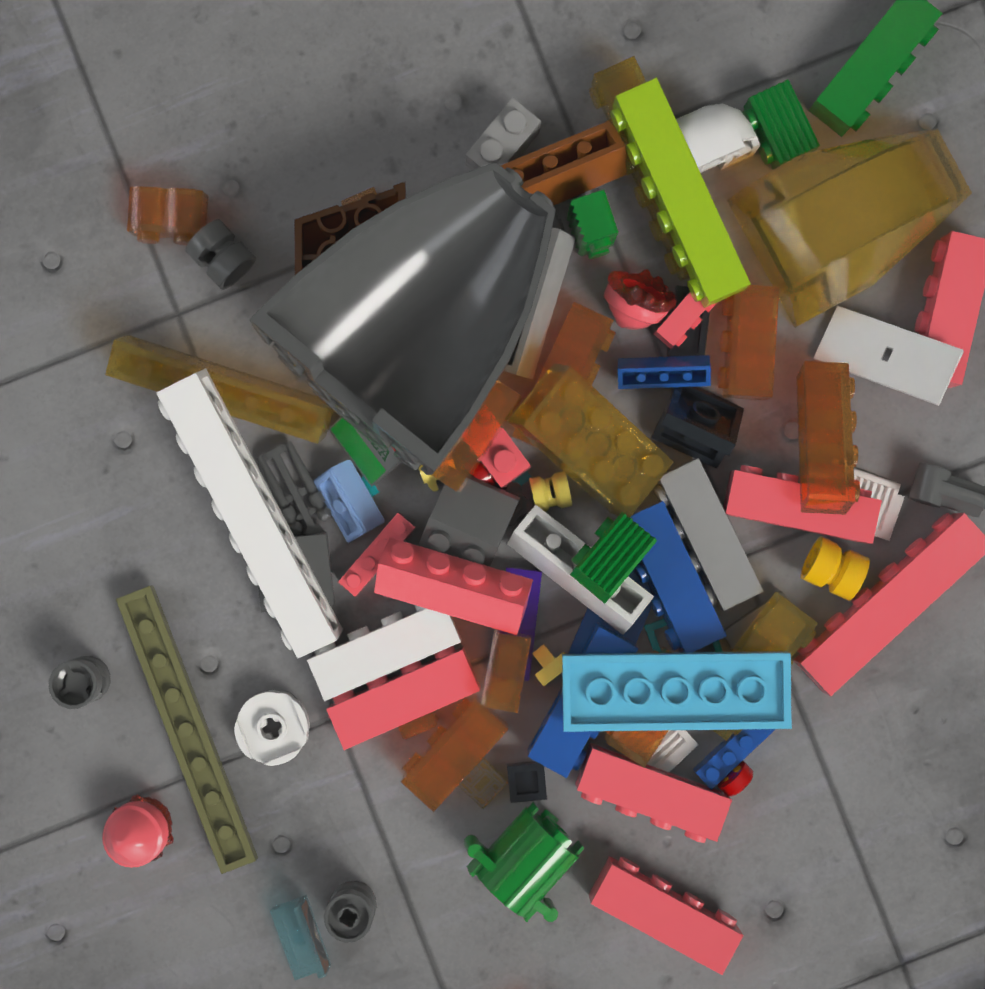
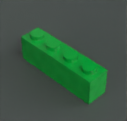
(874, 63)

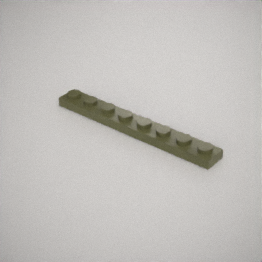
(187, 729)

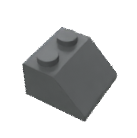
(469, 521)

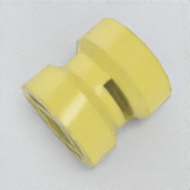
(542, 494)

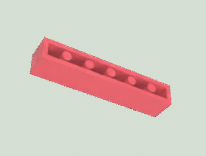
(892, 602)

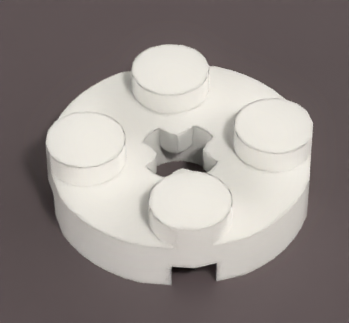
(265, 747)

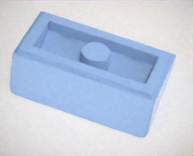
(349, 500)

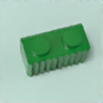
(780, 124)
(592, 224)
(612, 557)

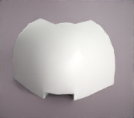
(718, 136)

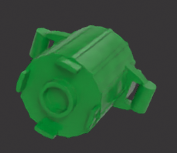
(525, 862)

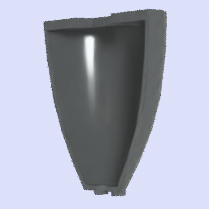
(417, 310)

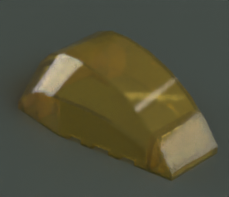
(847, 215)

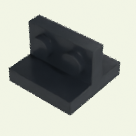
(699, 424)

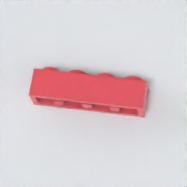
(680, 320)
(366, 565)

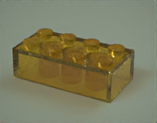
(590, 440)

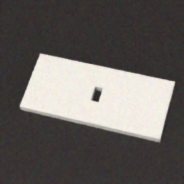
(915, 366)

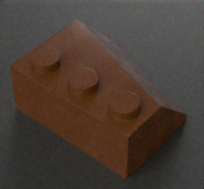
(325, 227)

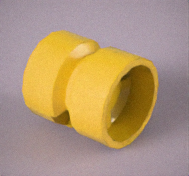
(839, 570)

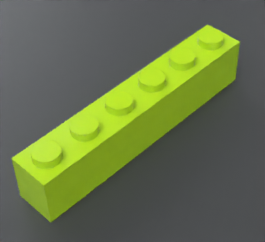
(679, 193)

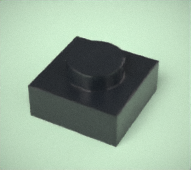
(526, 782)

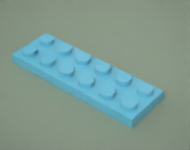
(676, 691)

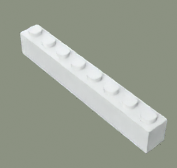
(250, 513)

